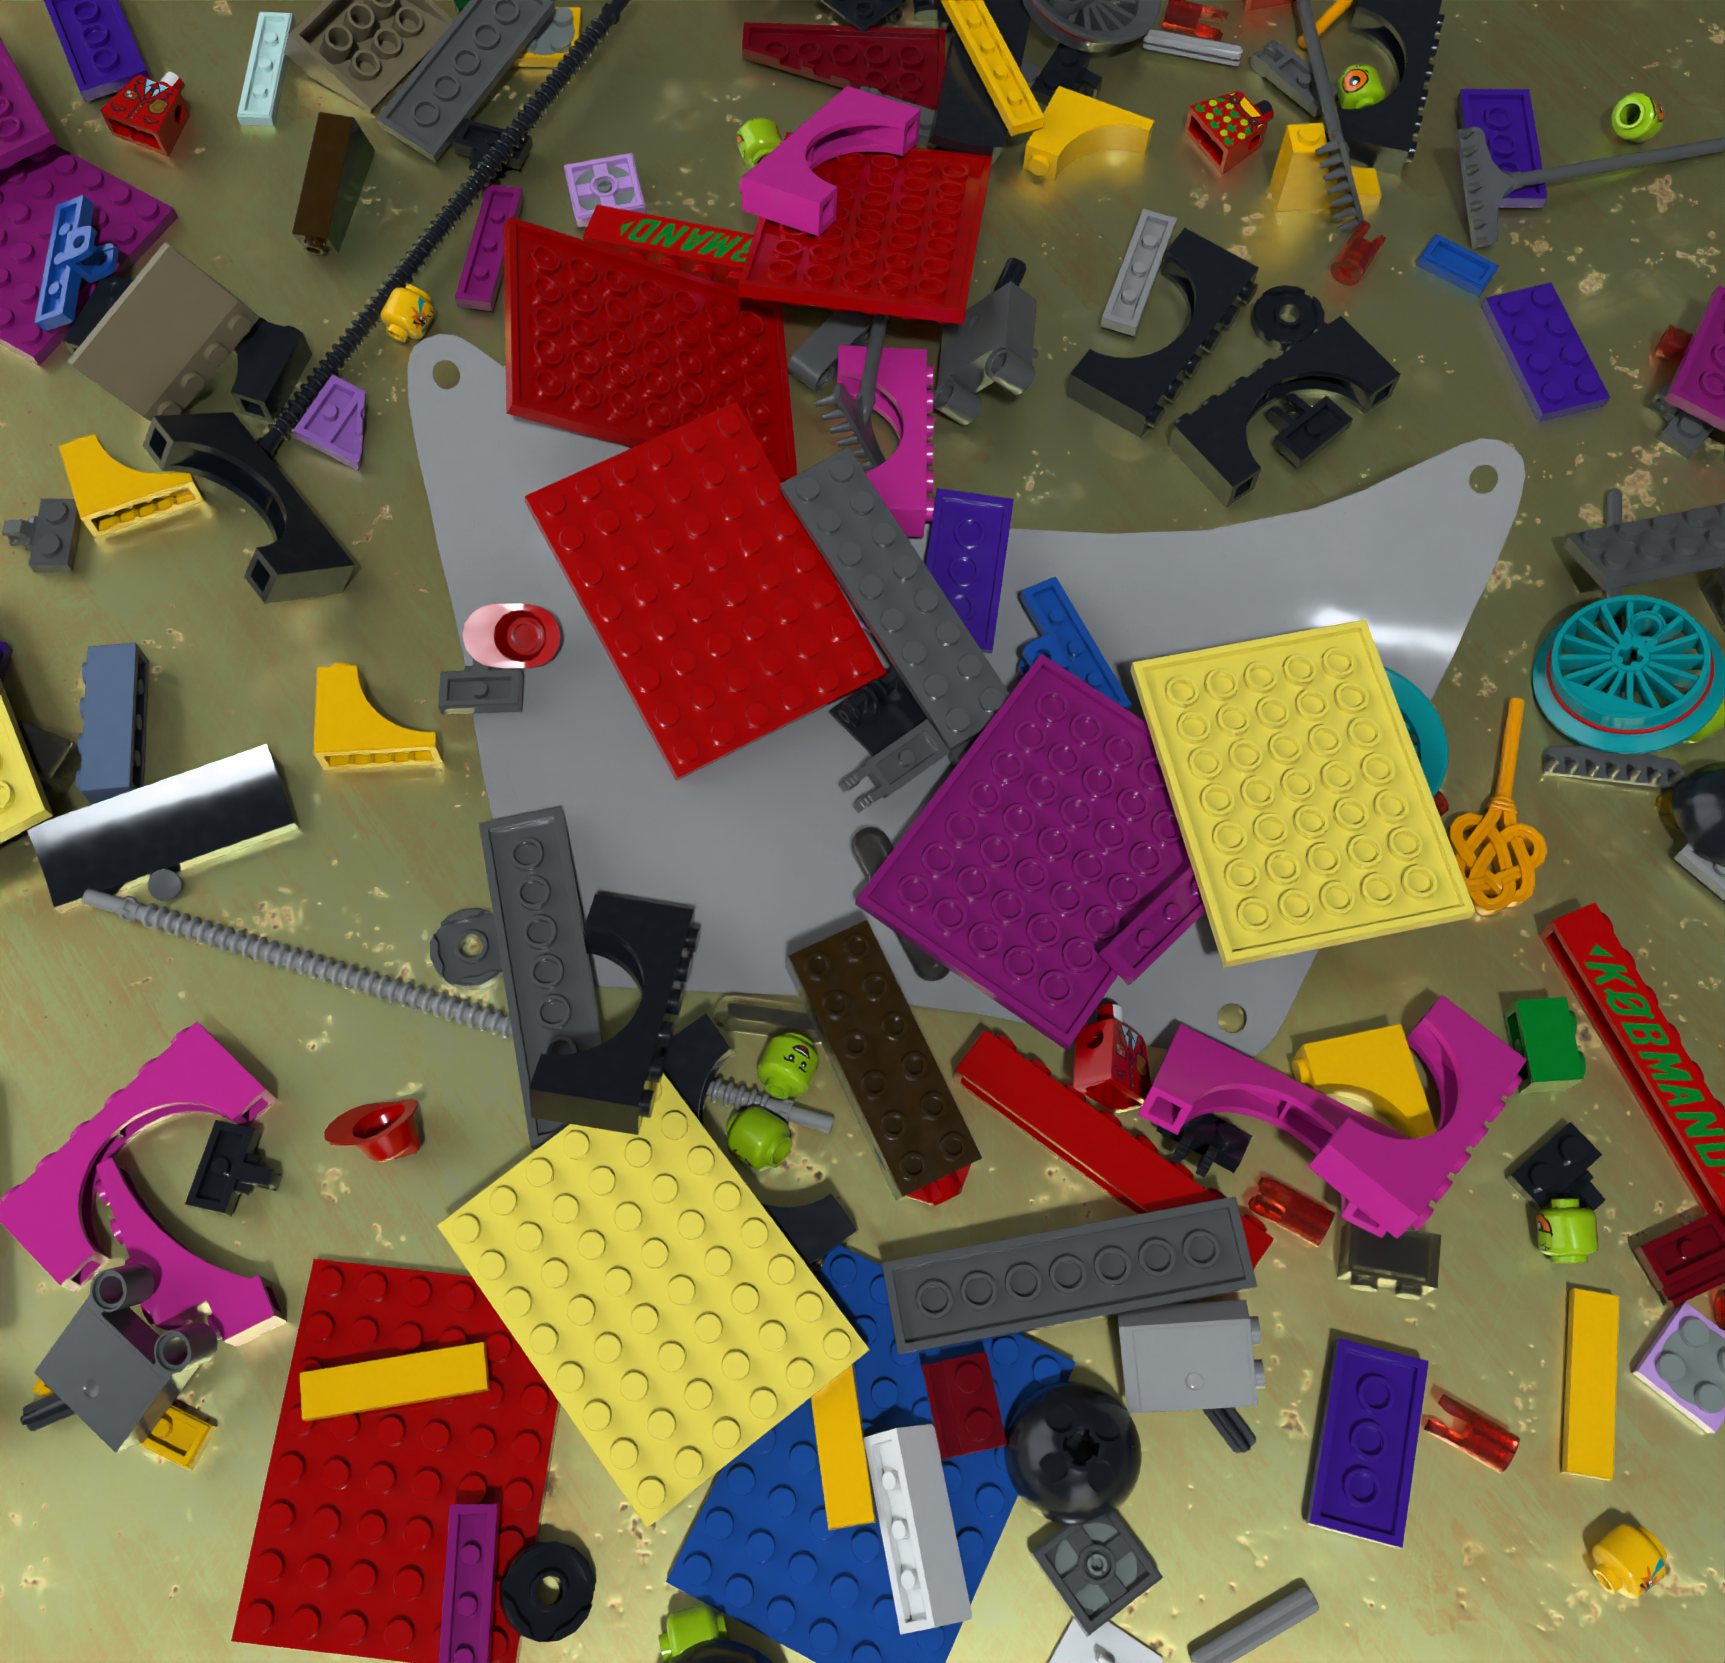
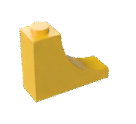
(1081, 126)
(1299, 180)
(118, 496)
(355, 734)
(1372, 1070)

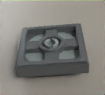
(1096, 1569)

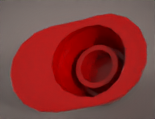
(511, 635)
(378, 1130)

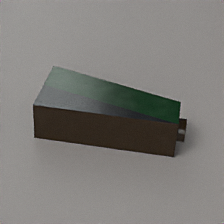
(331, 183)

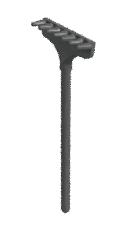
(1337, 145)
(1488, 184)
(858, 410)
(1606, 766)

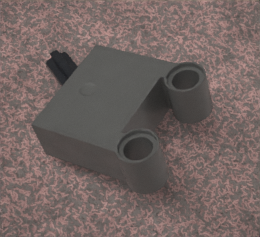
(988, 348)
(115, 1365)

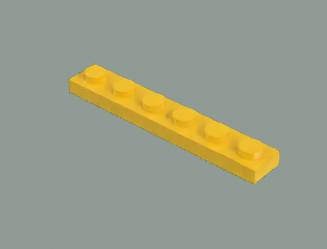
(995, 65)

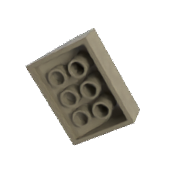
(365, 44)
(164, 336)

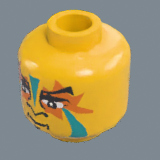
(407, 313)
(1629, 1561)

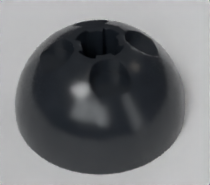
(1700, 809)
(1048, 1471)

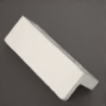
(917, 1528)

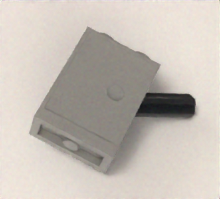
(1194, 1361)

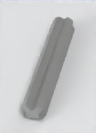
(1193, 47)
(1258, 1628)

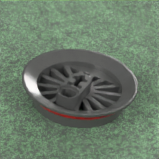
(1100, 25)

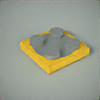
(552, 39)

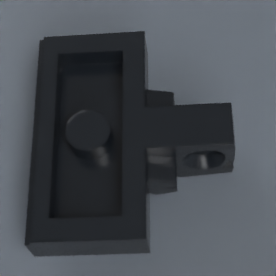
(1069, 70)
(476, 139)
(229, 1169)
(1559, 1171)

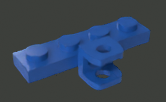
(68, 259)
(1066, 640)

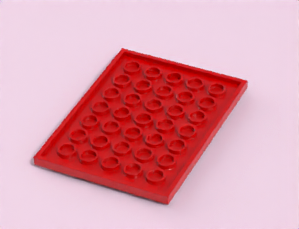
(897, 241)
(636, 345)
(704, 589)
(362, 1500)

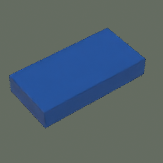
(1457, 265)

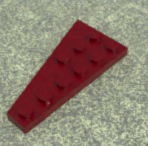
(891, 59)

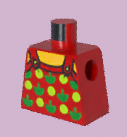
(1228, 128)

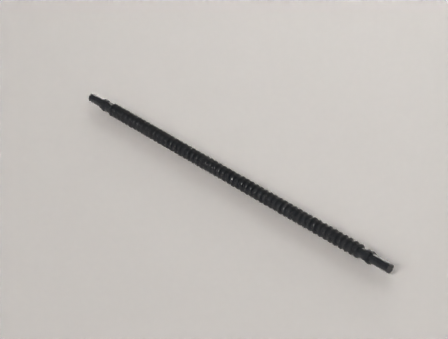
(504, 147)

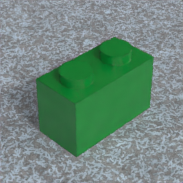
(1545, 1036)

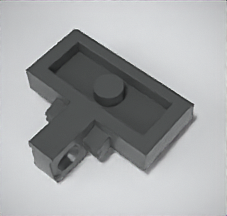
(1684, 430)
(48, 536)
(480, 690)

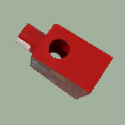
(148, 112)
(1111, 1062)

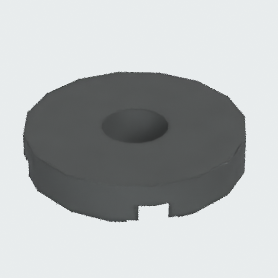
(447, 950)

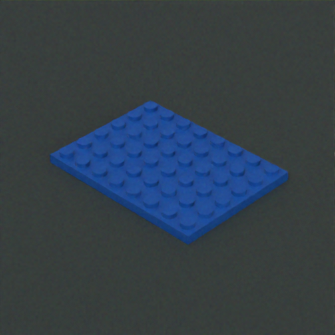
(764, 1529)

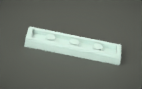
(265, 70)

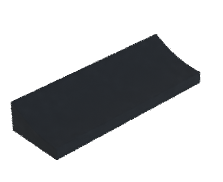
(964, 110)
(163, 827)

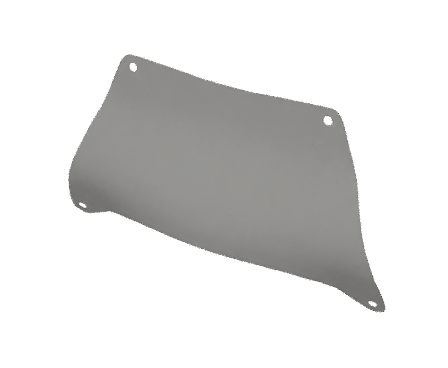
(769, 831)

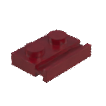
(1686, 1260)
(964, 1406)

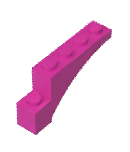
(182, 1281)

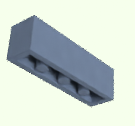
(113, 721)

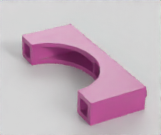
(851, 122)
(904, 403)
(1210, 1077)
(1399, 1177)
(57, 1203)

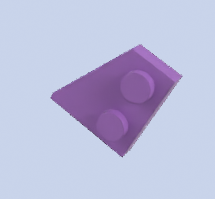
(336, 422)

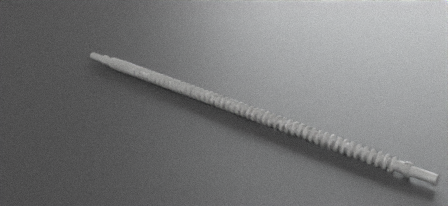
(131, 909)

